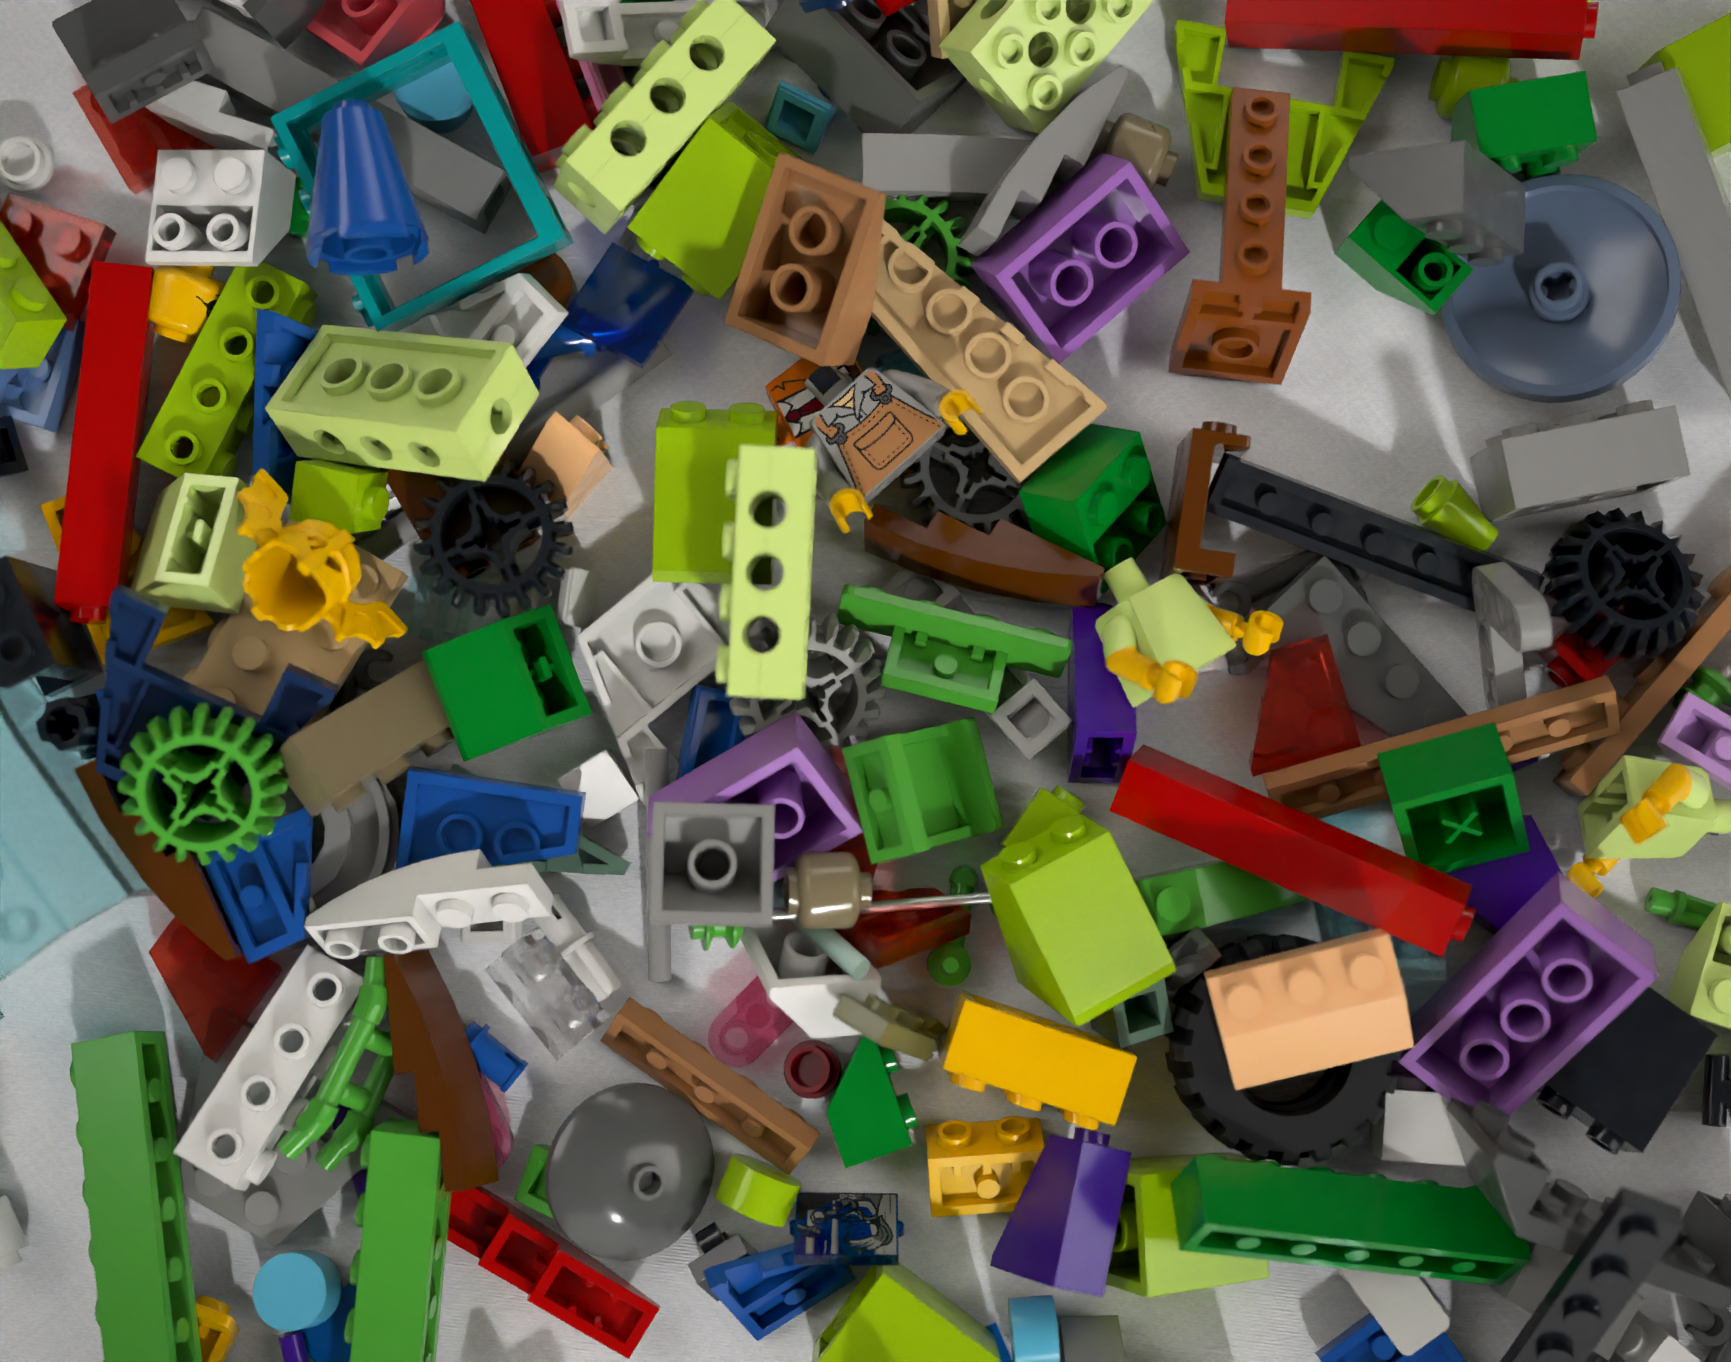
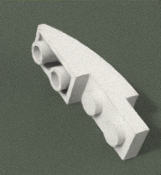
(414, 902)

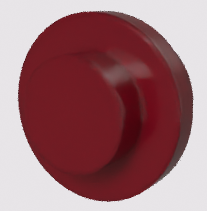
(812, 1069)

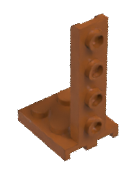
(1246, 320)

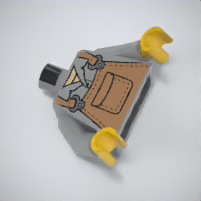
(875, 431)

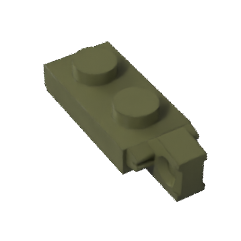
(891, 1025)

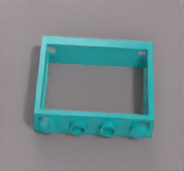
(397, 70)

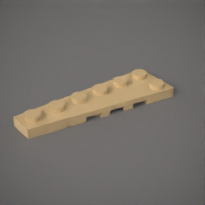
(952, 338)

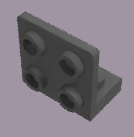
(132, 51)

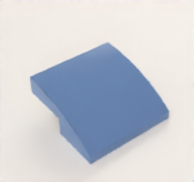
(42, 393)

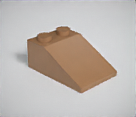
(811, 264)

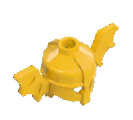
(306, 571)

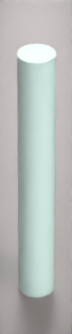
(829, 942)

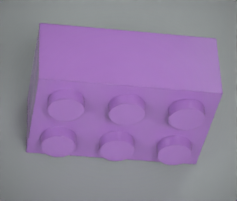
(1081, 257)
(782, 769)

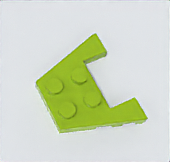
(1317, 132)

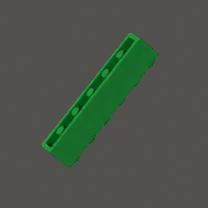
(1343, 1221)

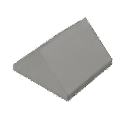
(712, 864)

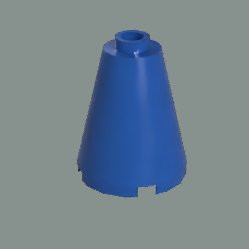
(361, 197)

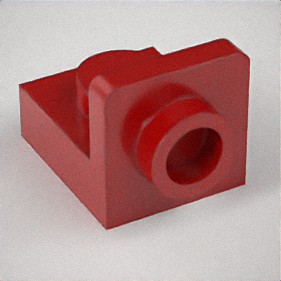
(1570, 664)

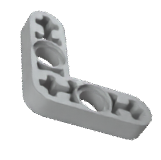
(1509, 622)

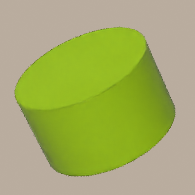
(758, 1190)

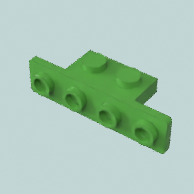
(950, 651)

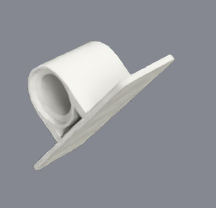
(1400, 1307)

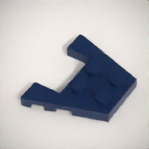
(141, 692)

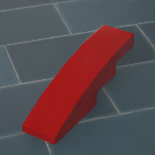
(550, 1270)

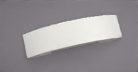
(629, 31)

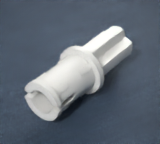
(578, 949)

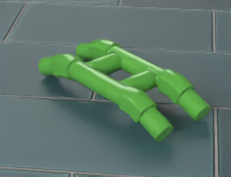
(336, 1086)

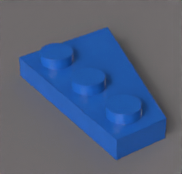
(278, 349)
(500, 817)

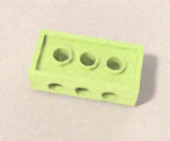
(1036, 52)
(662, 112)
(404, 401)
(756, 477)

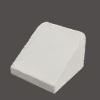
(571, 598)
(605, 787)

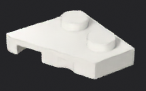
(511, 312)

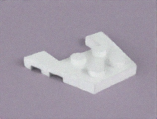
(649, 656)

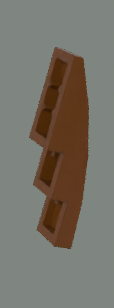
(1001, 564)
(180, 886)
(448, 1088)

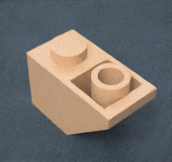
(570, 458)

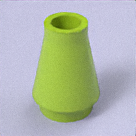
(1450, 511)

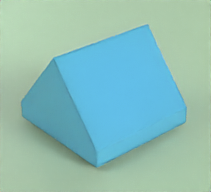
(799, 117)

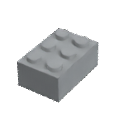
(1579, 460)

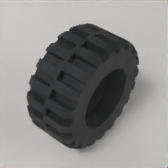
(1255, 1127)

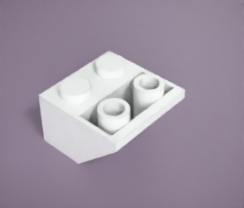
(218, 207)

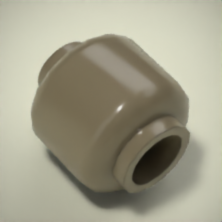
(1140, 143)
(826, 890)

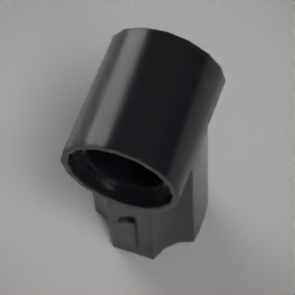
(72, 725)

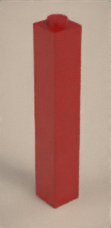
(1416, 26)
(106, 442)
(1294, 850)

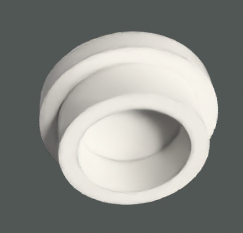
(25, 164)

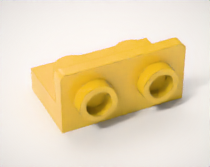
(980, 1164)

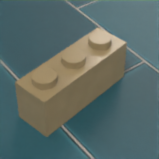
(366, 741)

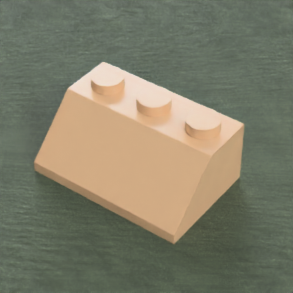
(1310, 1008)

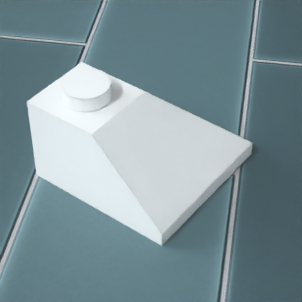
(804, 978)

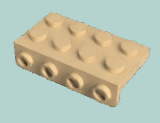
(252, 655)

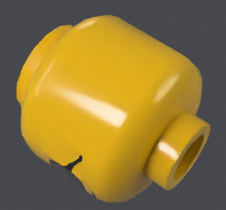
(182, 300)

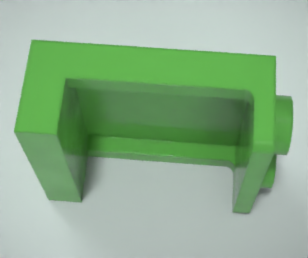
(922, 789)

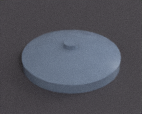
(1581, 300)

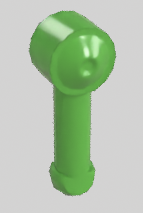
(950, 961)

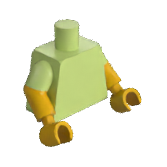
(1169, 633)
(1645, 813)

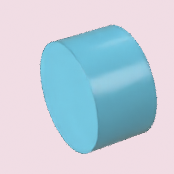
(436, 100)
(297, 1290)
(1033, 1329)

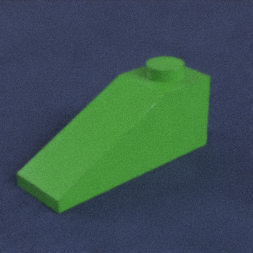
(1208, 896)

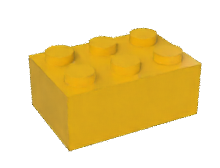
(1036, 1061)

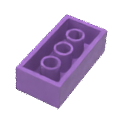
(1529, 999)

